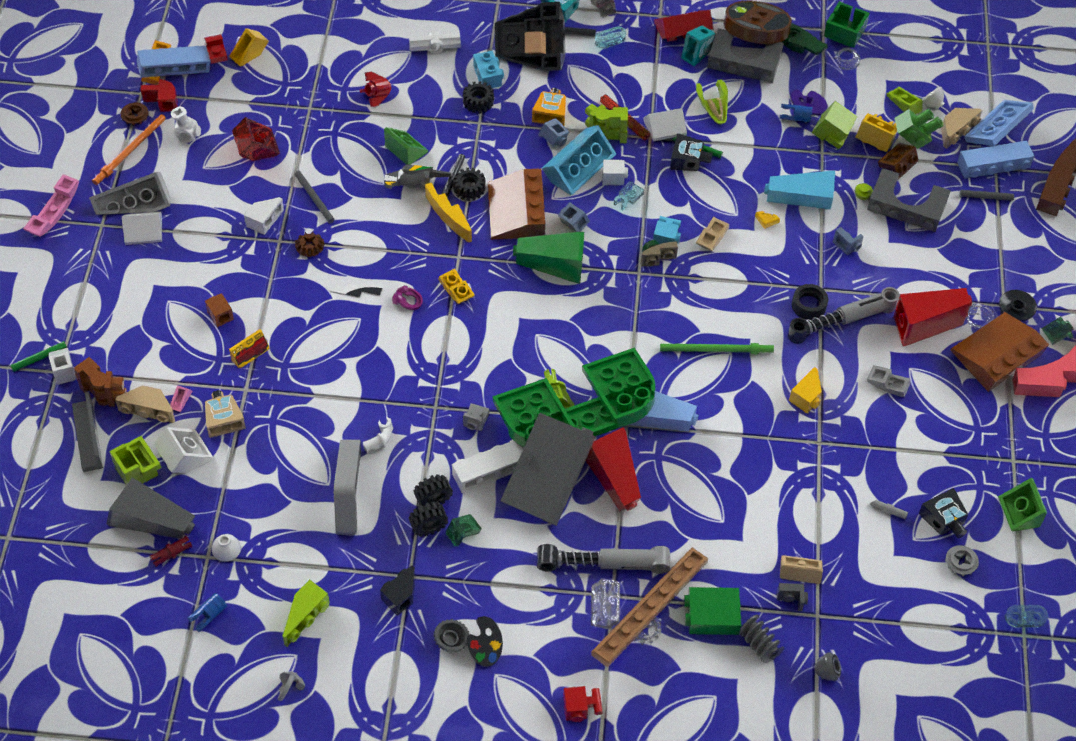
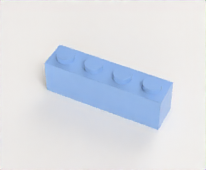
(173, 61)
(995, 159)

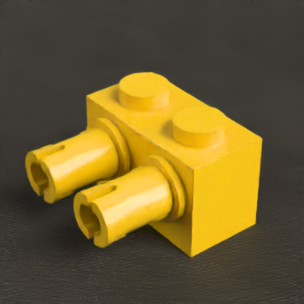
(877, 132)

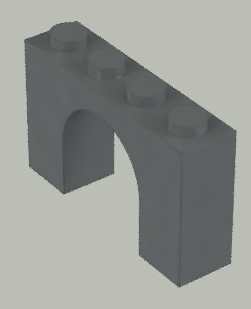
(760, 68)
(924, 215)

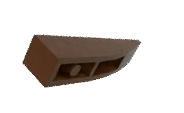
(1057, 182)

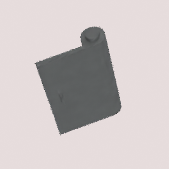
(548, 468)

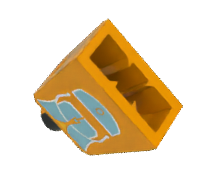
(549, 106)

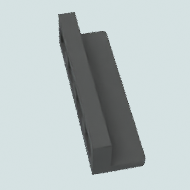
(87, 435)

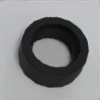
(813, 291)

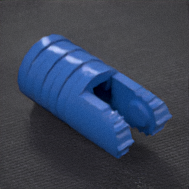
(801, 113)
(210, 609)

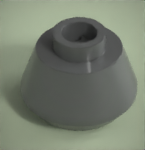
(828, 667)

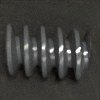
(759, 640)

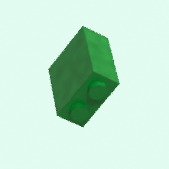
(713, 610)

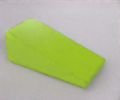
(905, 100)

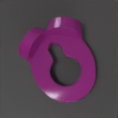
(398, 299)

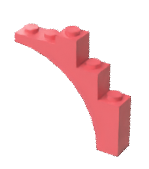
(1046, 379)

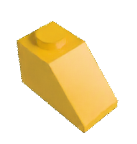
(248, 47)
(807, 392)

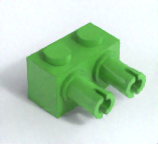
(914, 127)

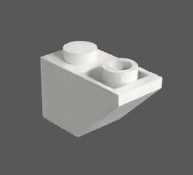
(62, 366)

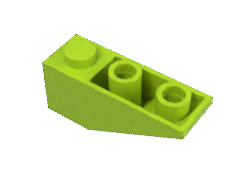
(306, 606)

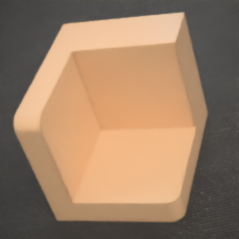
(535, 43)

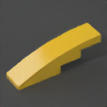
(449, 214)

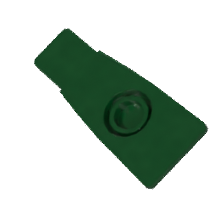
(801, 39)

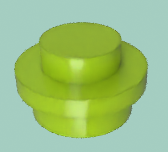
(863, 191)

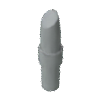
(889, 509)

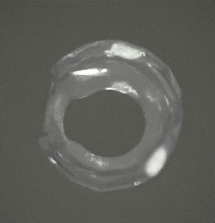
(848, 64)
(982, 310)

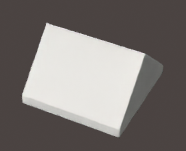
(665, 124)
(142, 228)

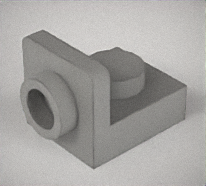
(475, 417)

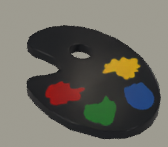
(485, 648)

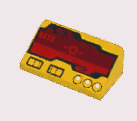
(249, 349)

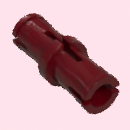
(170, 551)

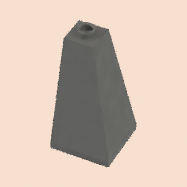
(149, 512)

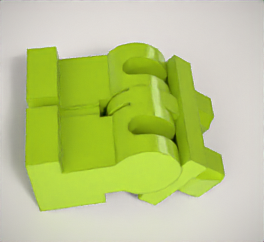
(611, 122)

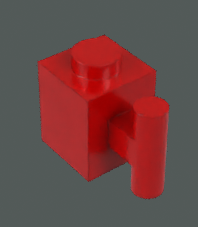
(577, 703)

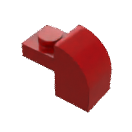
(215, 48)
(163, 94)

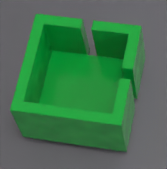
(842, 29)

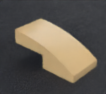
(712, 234)

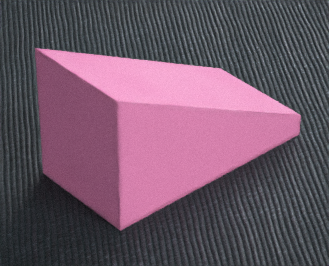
(180, 398)

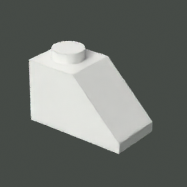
(263, 214)

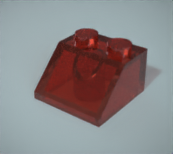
(255, 140)

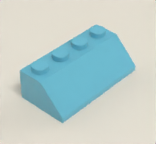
(579, 160)

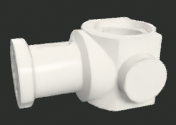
(185, 127)

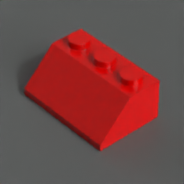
(680, 24)

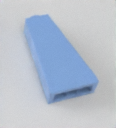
(669, 414)

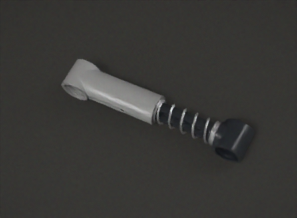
(882, 302)
(654, 559)

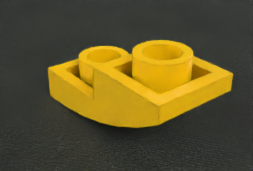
(455, 286)

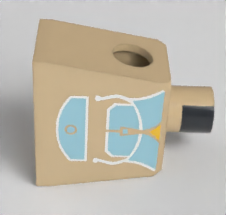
(223, 415)

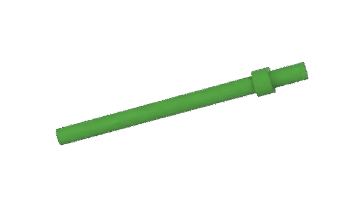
(753, 348)

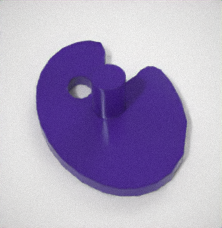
(812, 100)

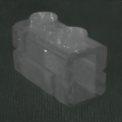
(605, 603)

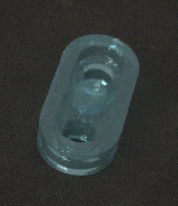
(610, 37)
(1025, 615)

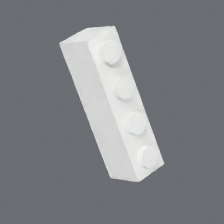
(486, 466)

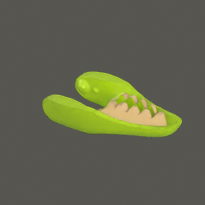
(718, 106)

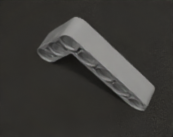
(346, 486)

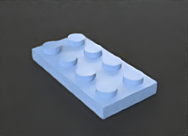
(999, 122)

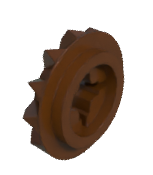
(137, 108)
(309, 250)

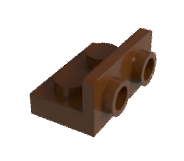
(899, 159)

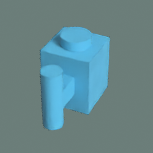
(667, 230)

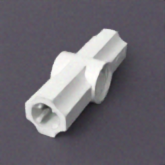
(434, 42)

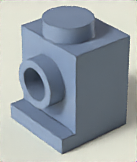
(554, 132)
(573, 217)

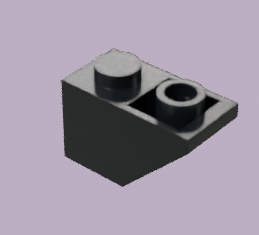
(400, 591)

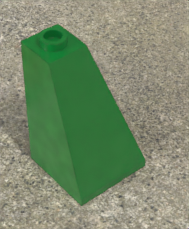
(552, 254)

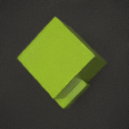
(835, 124)
(135, 461)

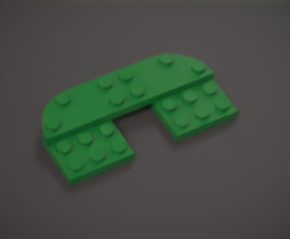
(623, 392)

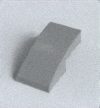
(886, 381)

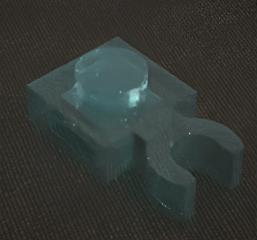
(629, 193)

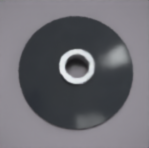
(1018, 304)

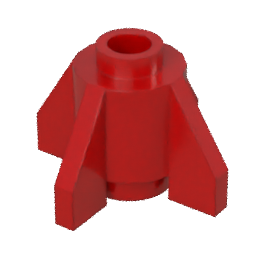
(377, 88)

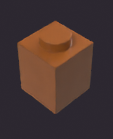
(219, 310)

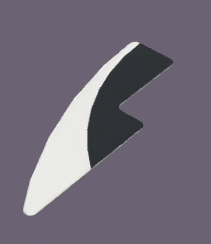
(356, 290)

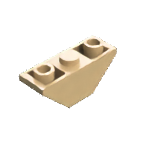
(959, 123)
(146, 403)

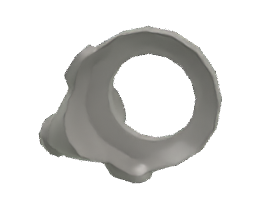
(287, 679)

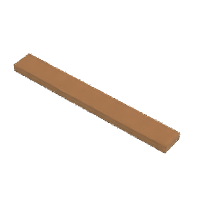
(649, 607)

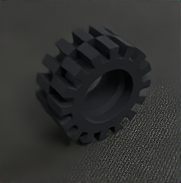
(478, 90)
(469, 191)
(433, 490)
(428, 519)

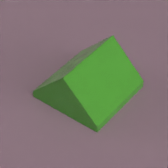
(403, 145)
(1023, 506)

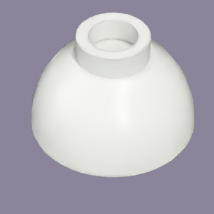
(934, 98)
(226, 547)

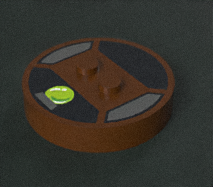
(757, 22)

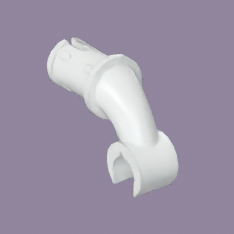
(380, 440)

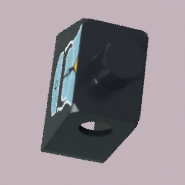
(688, 154)
(945, 513)

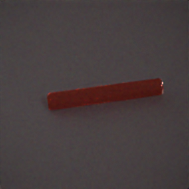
(633, 124)

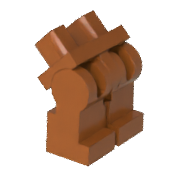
(101, 385)

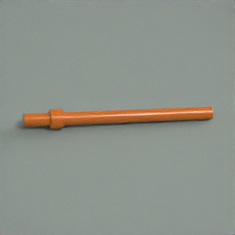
(108, 169)

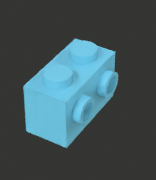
(488, 69)

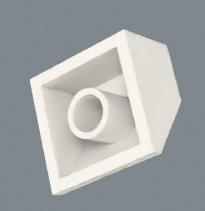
(182, 449)

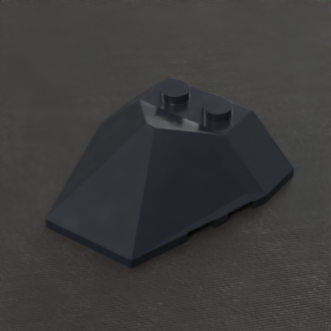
(543, 18)

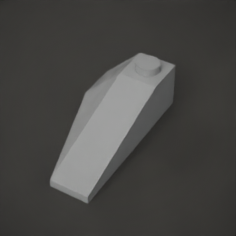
(137, 196)

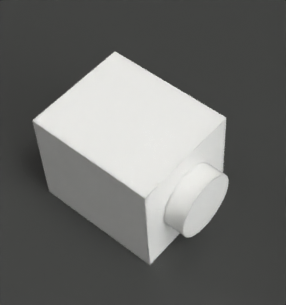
(614, 172)

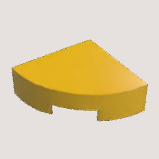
(767, 219)

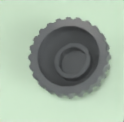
(451, 635)

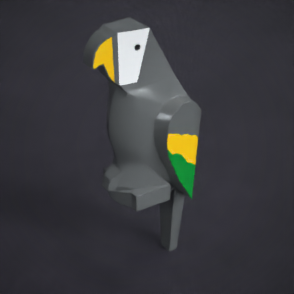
(412, 176)

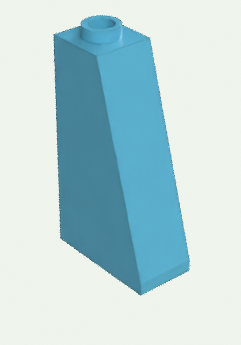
(802, 189)

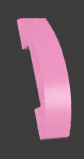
(55, 207)

